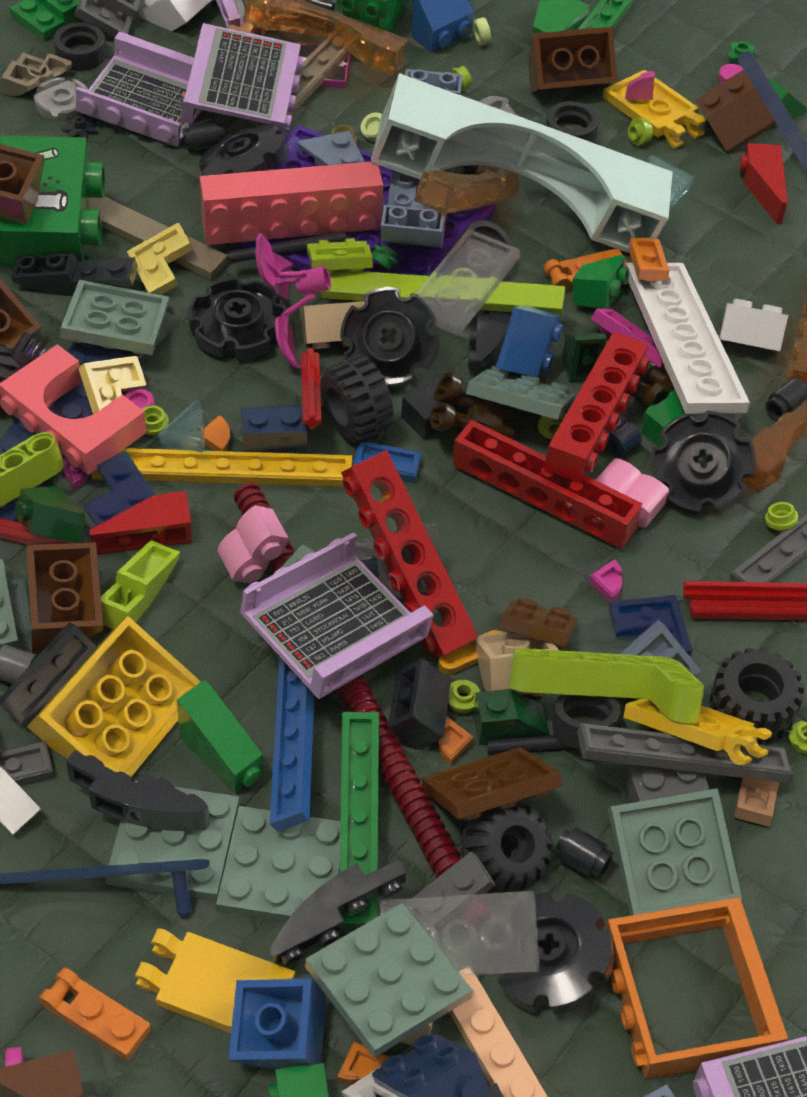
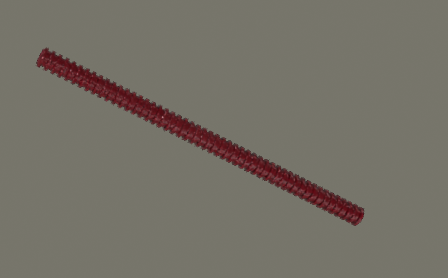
(392, 759)

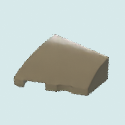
(31, 72)

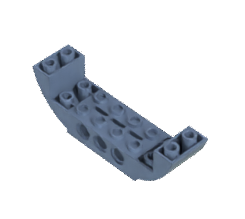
(402, 217)

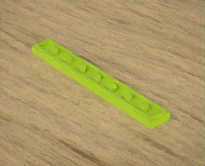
(507, 295)

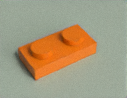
(648, 259)

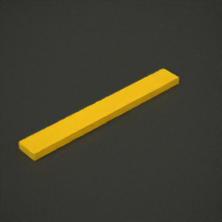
(239, 467)

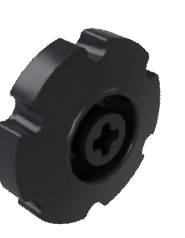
(246, 151)
(385, 312)
(235, 318)
(727, 455)
(570, 956)

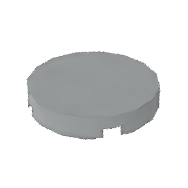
(57, 99)

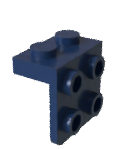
(433, 1070)

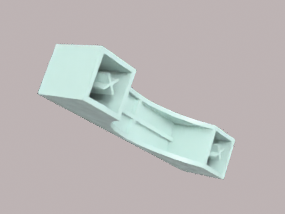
(442, 130)

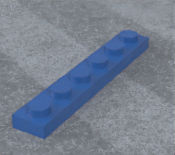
(291, 751)

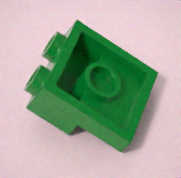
(45, 16)

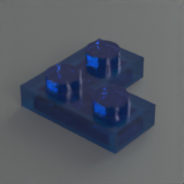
(125, 485)
(638, 615)

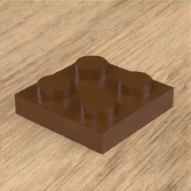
(539, 623)

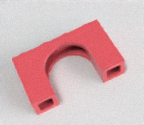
(83, 440)

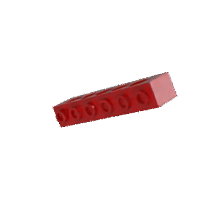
(597, 407)
(522, 473)
(410, 534)

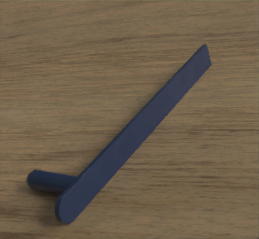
(775, 106)
(178, 869)

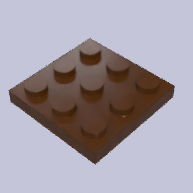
(491, 783)

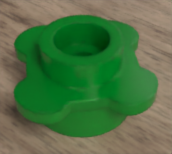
(738, 48)
(385, 256)

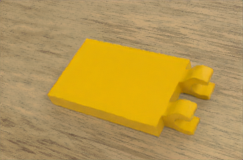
(665, 112)
(712, 730)
(202, 977)

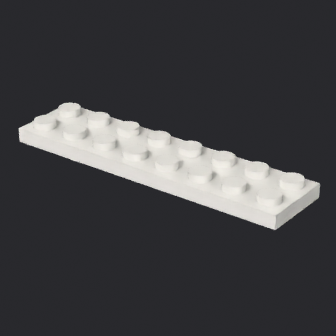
(688, 343)

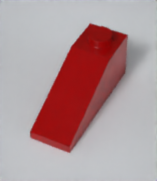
(765, 177)
(157, 518)

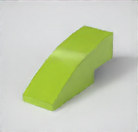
(138, 583)

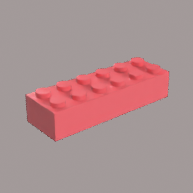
(291, 202)

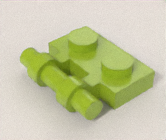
(340, 255)

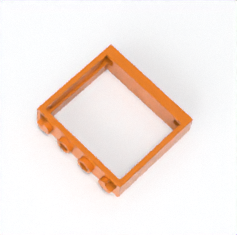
(748, 963)

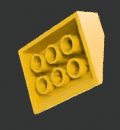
(117, 701)

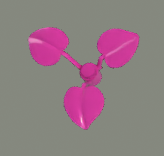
(276, 272)

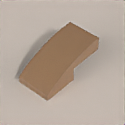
(756, 801)

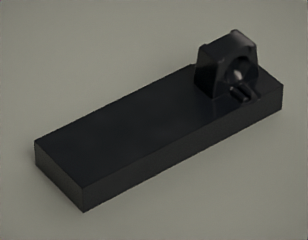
(47, 674)

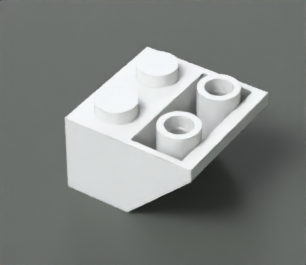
(171, 13)
(753, 326)

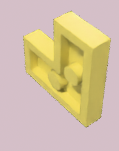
(155, 256)
(109, 378)

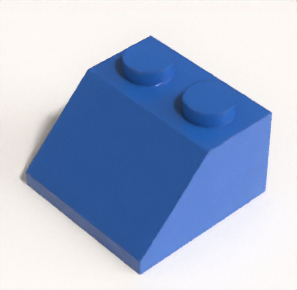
(440, 22)
(529, 341)
(277, 1023)

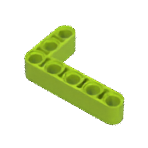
(28, 465)
(655, 678)

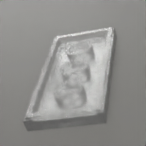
(466, 279)
(480, 930)

